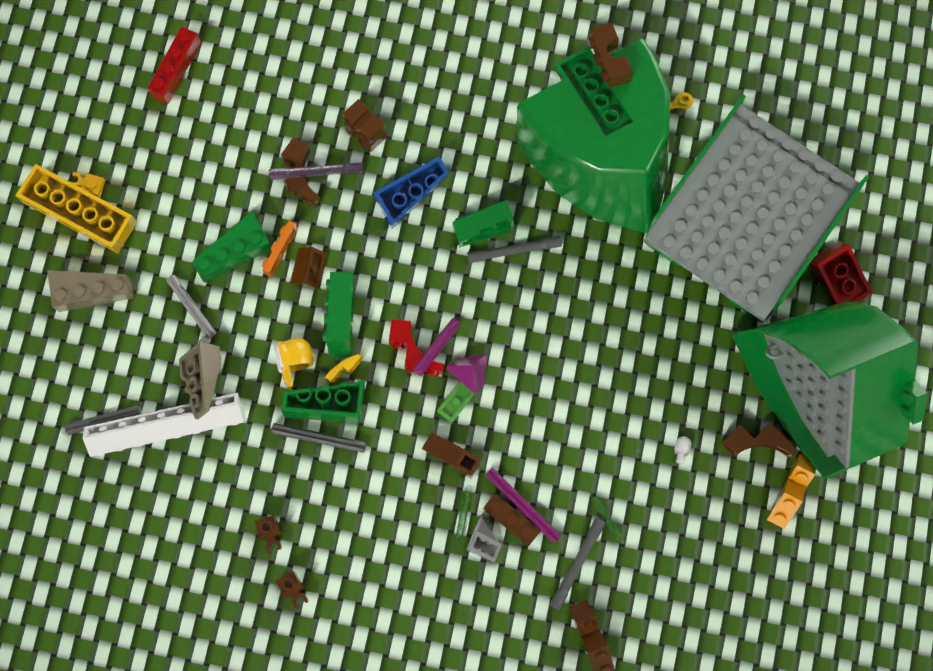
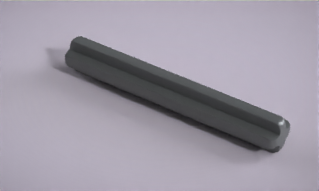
(78, 426)

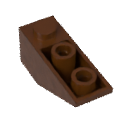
(452, 455)

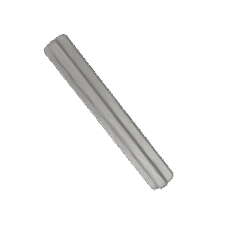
(191, 306)

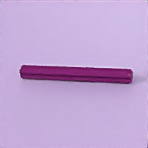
(522, 505)

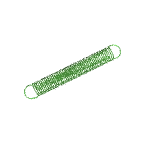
(465, 516)
(607, 517)

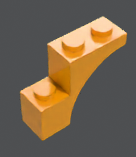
(793, 491)

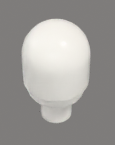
(682, 448)

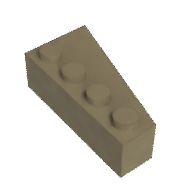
(86, 289)

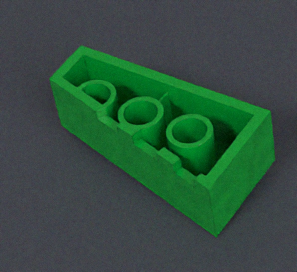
(232, 249)

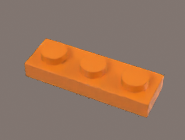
(279, 248)

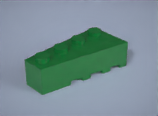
(339, 314)
(326, 403)

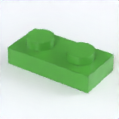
(455, 402)

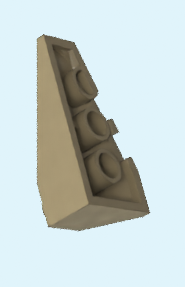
(200, 372)

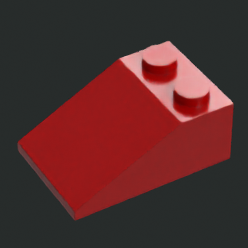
(840, 274)

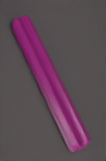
(436, 347)

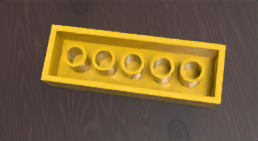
(76, 208)

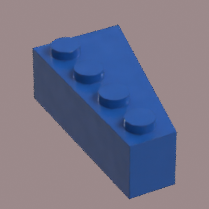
(407, 192)

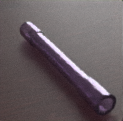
(285, 173)

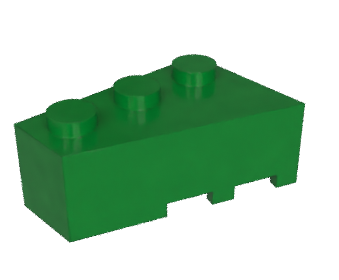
(483, 224)

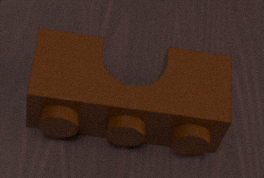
(614, 70)

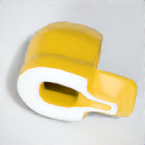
(292, 356)

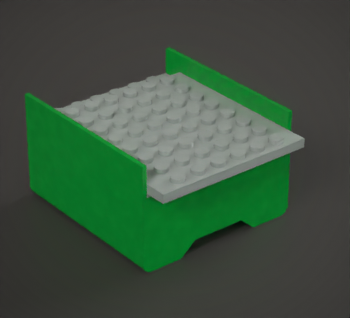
(751, 212)

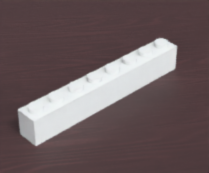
(161, 425)

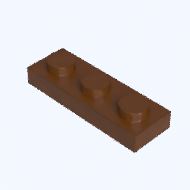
(511, 520)

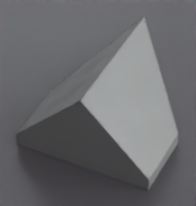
(483, 542)

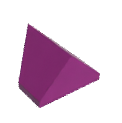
(470, 371)

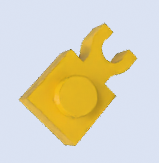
(91, 183)

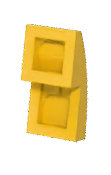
(347, 365)

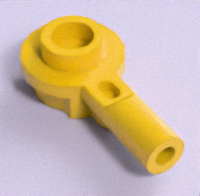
(682, 101)

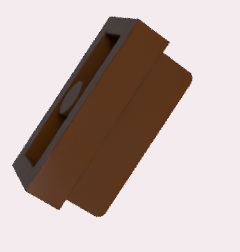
(308, 267)

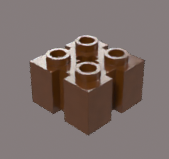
(364, 125)

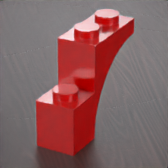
(401, 337)

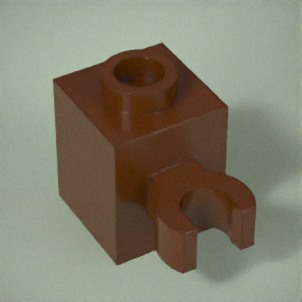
(269, 530)
(291, 587)

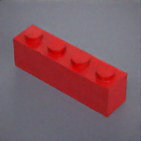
(174, 65)

